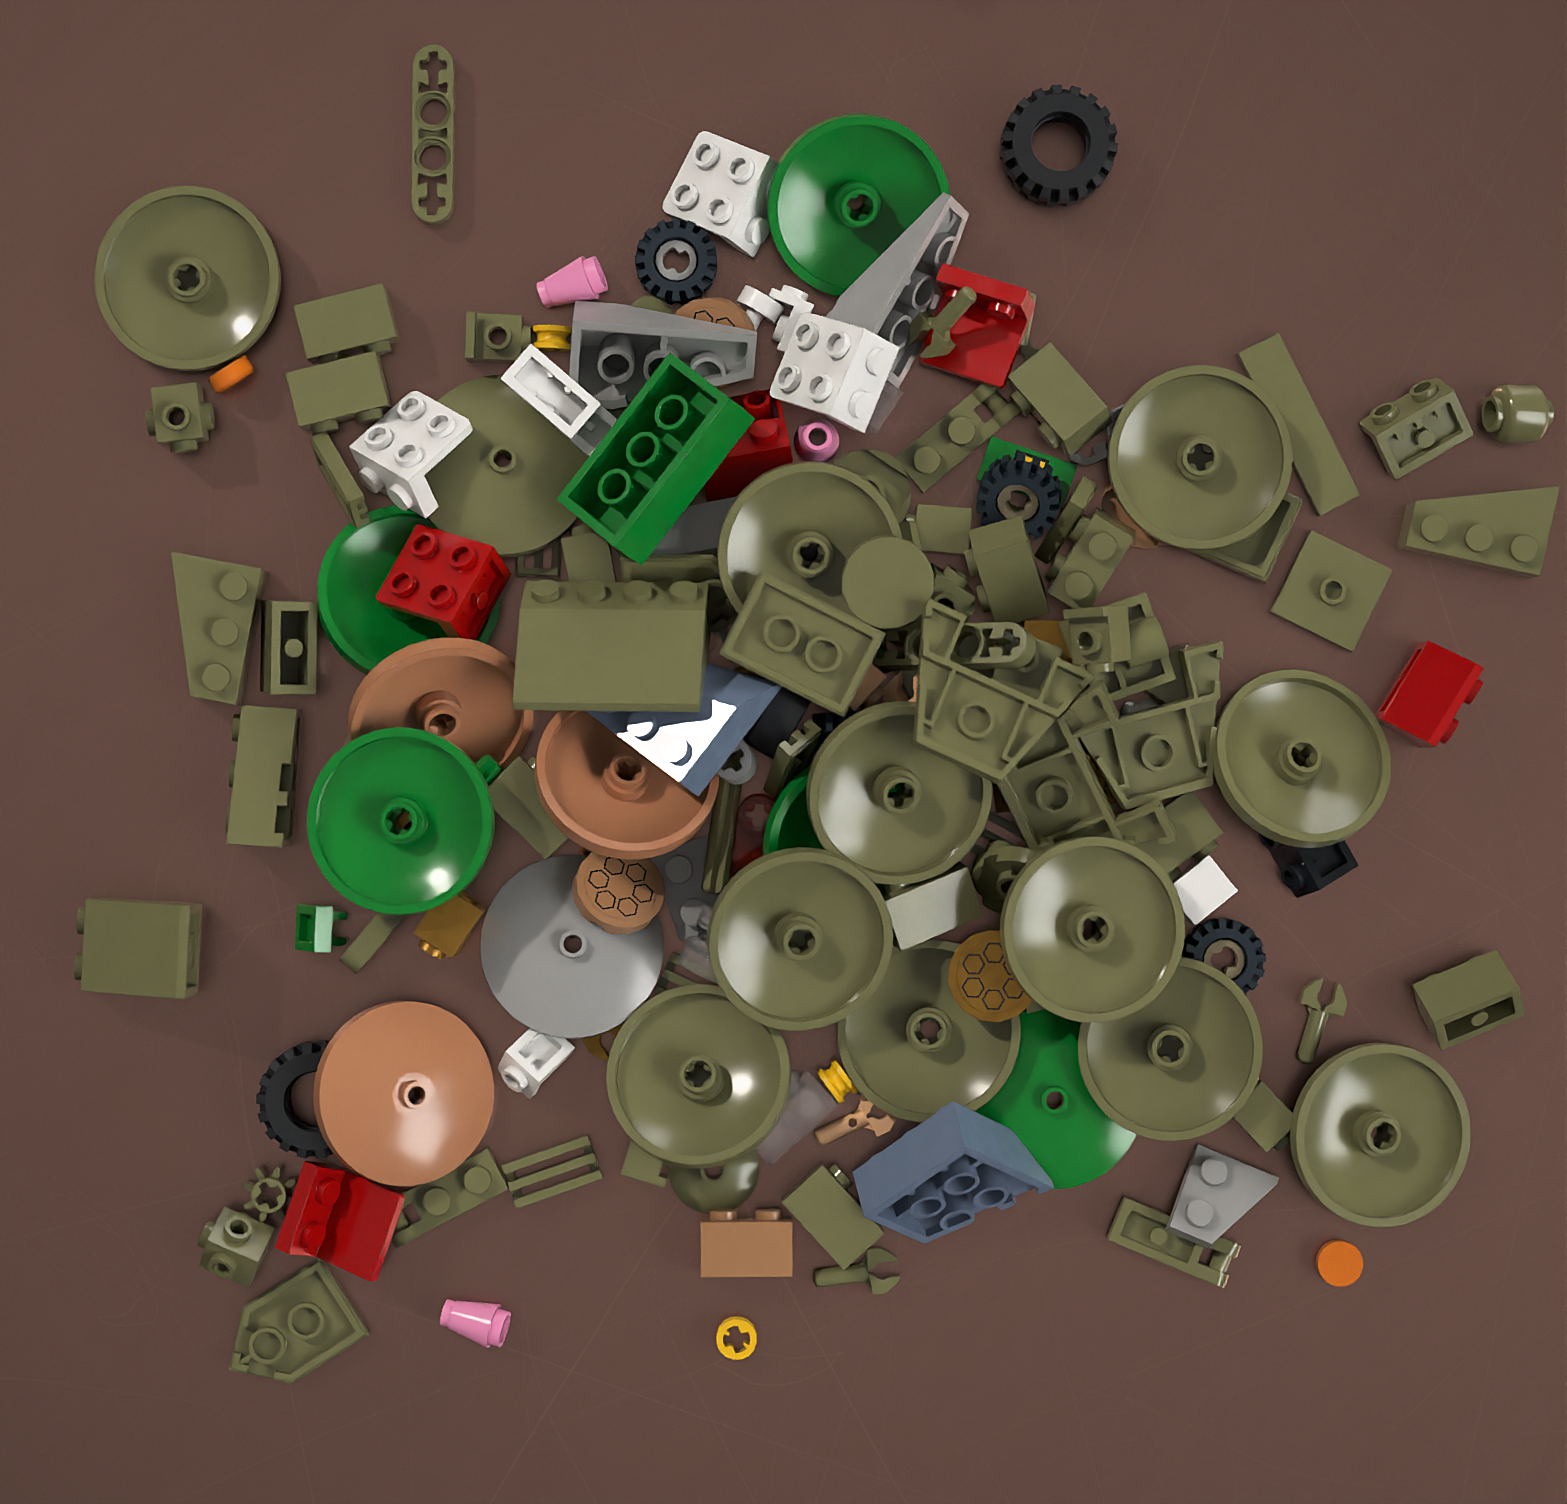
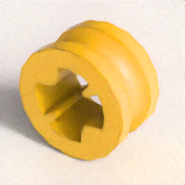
(552, 338)
(837, 1081)
(728, 1349)

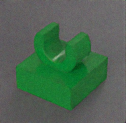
(315, 928)

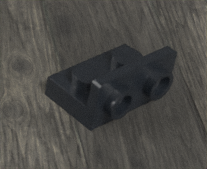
(1310, 868)

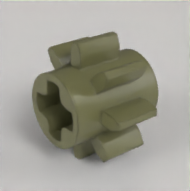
(273, 1180)

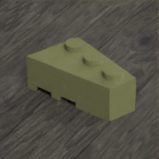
(1483, 530)
(218, 623)
(264, 776)

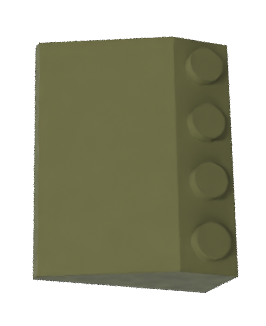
(612, 646)

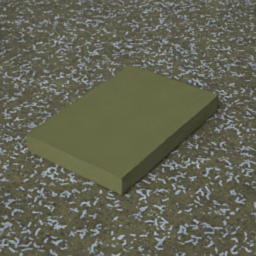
(802, 644)

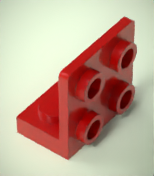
(988, 332)
(445, 581)
(340, 1219)

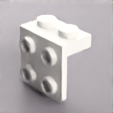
(724, 191)
(834, 370)
(406, 447)

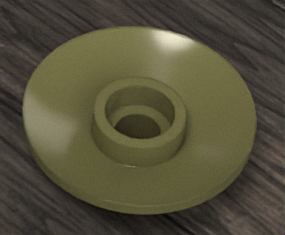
(725, 1192)

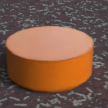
(231, 374)
(1339, 1263)

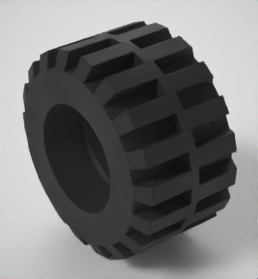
(1082, 115)
(276, 1104)

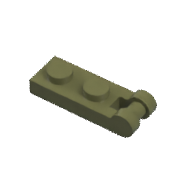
(955, 437)
(451, 1195)
(1144, 1232)

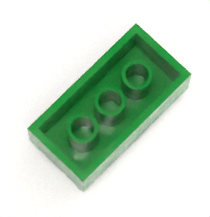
(655, 459)

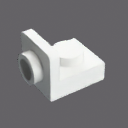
(795, 301)
(532, 1061)

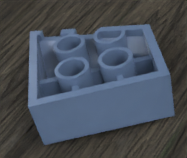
(696, 743)
(946, 1174)

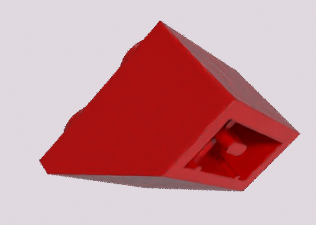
(757, 451)
(1429, 695)

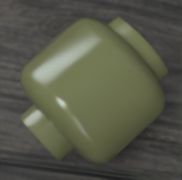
(1517, 413)

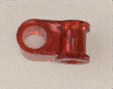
(749, 838)

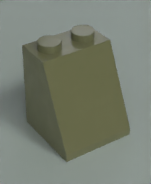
(139, 947)

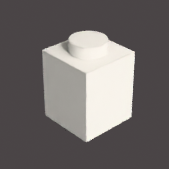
(1202, 889)

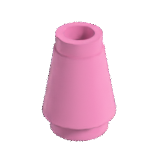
(576, 281)
(810, 452)
(477, 1321)

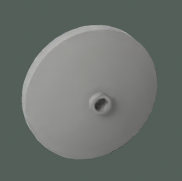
(543, 982)

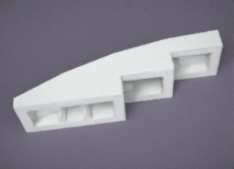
(559, 399)

